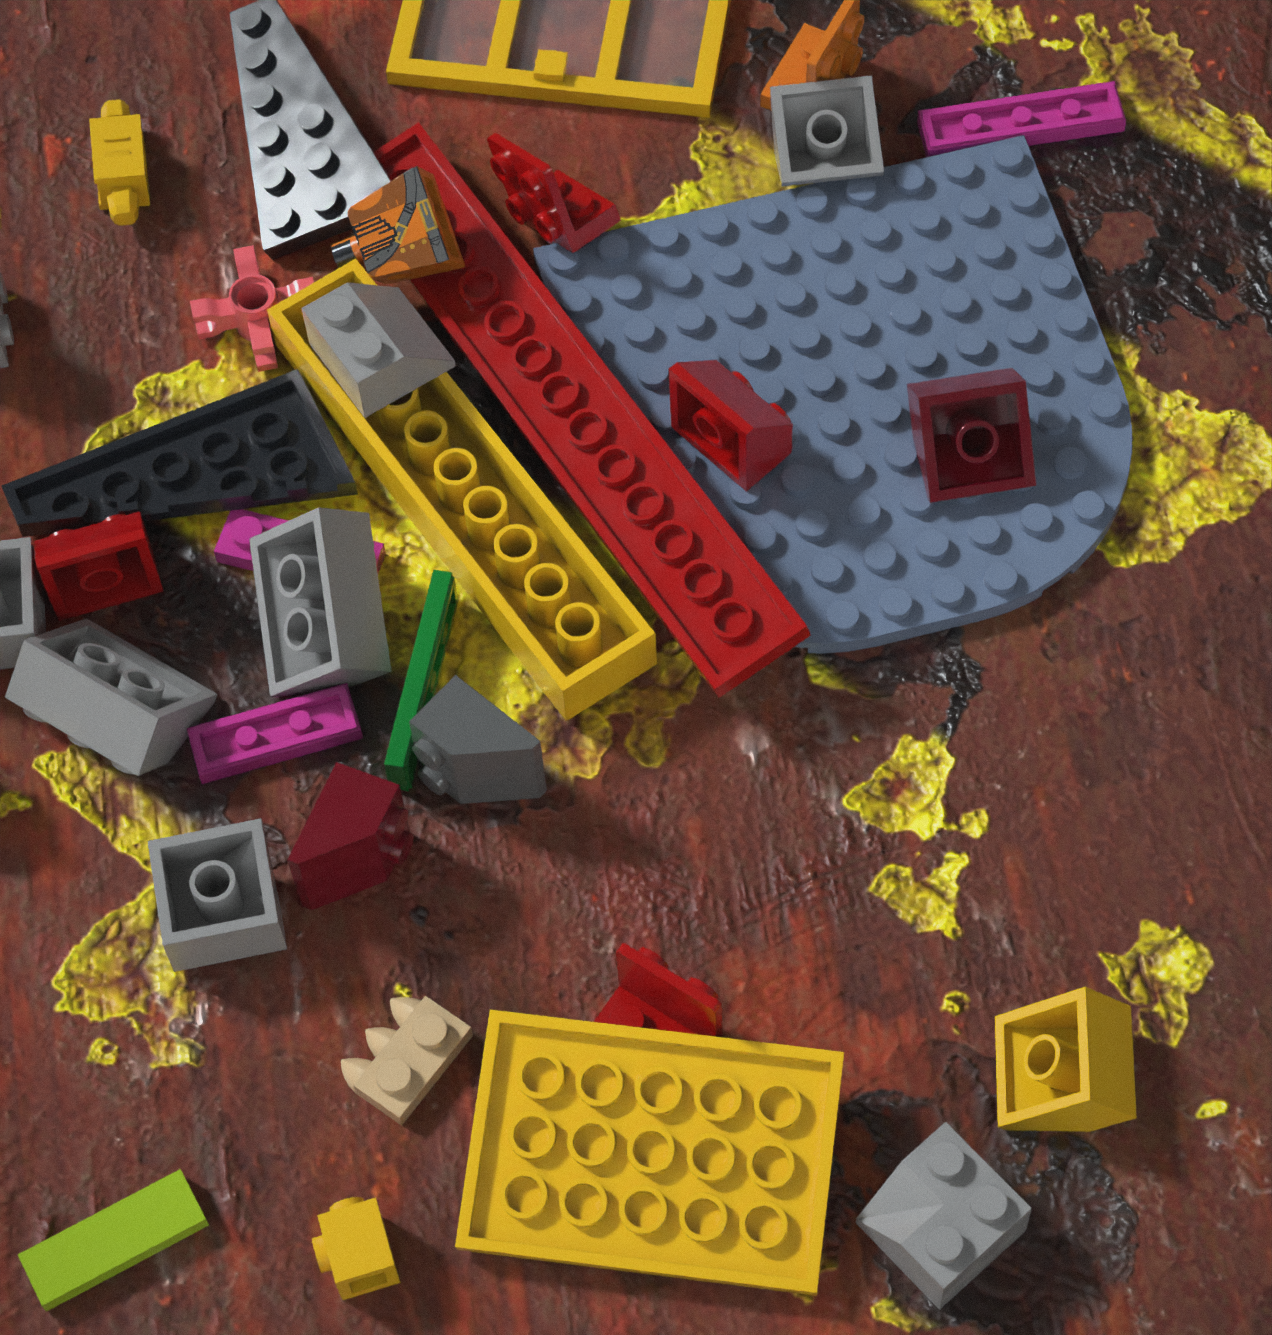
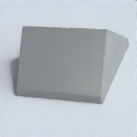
(826, 131)

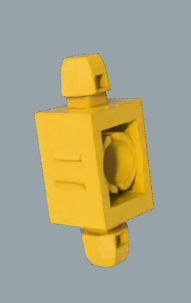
(119, 162)

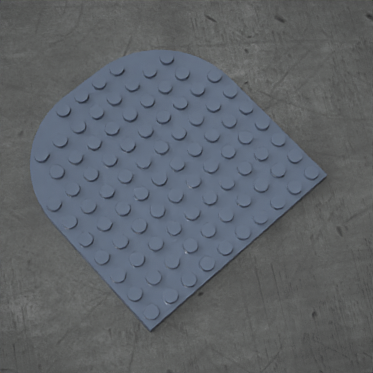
(830, 312)

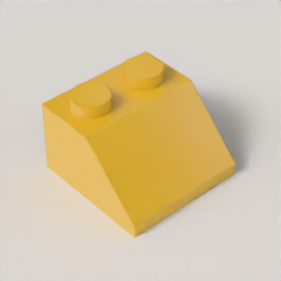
(1065, 1064)

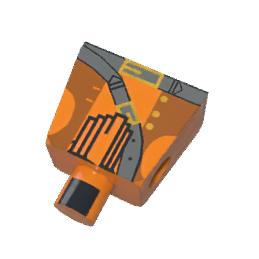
(401, 231)

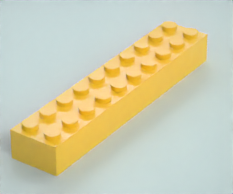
(485, 522)

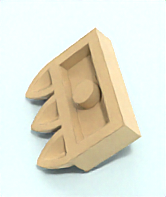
(406, 1058)

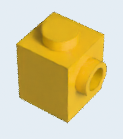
(355, 1247)

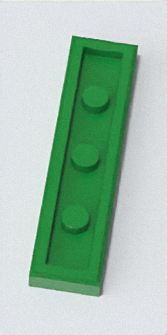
(422, 675)

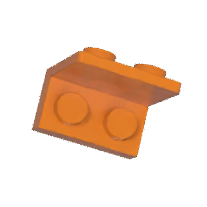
(820, 53)

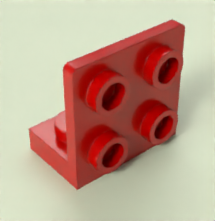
(549, 200)
(659, 998)

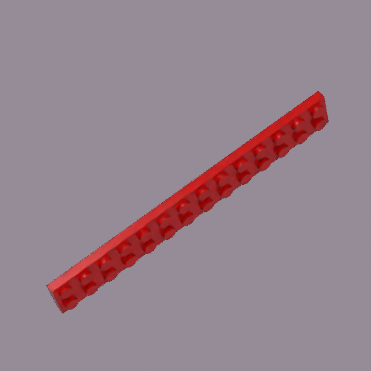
(599, 441)

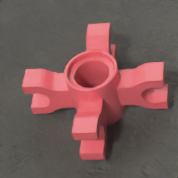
(246, 293)

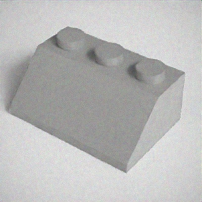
(319, 602)
(107, 695)

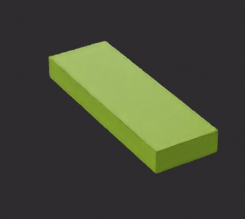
(112, 1240)

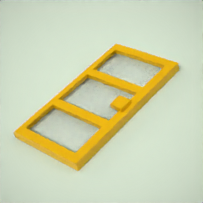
(566, 51)

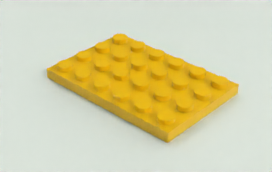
(651, 1152)

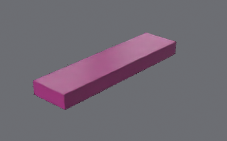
(1037, 116)

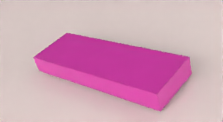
(274, 733)

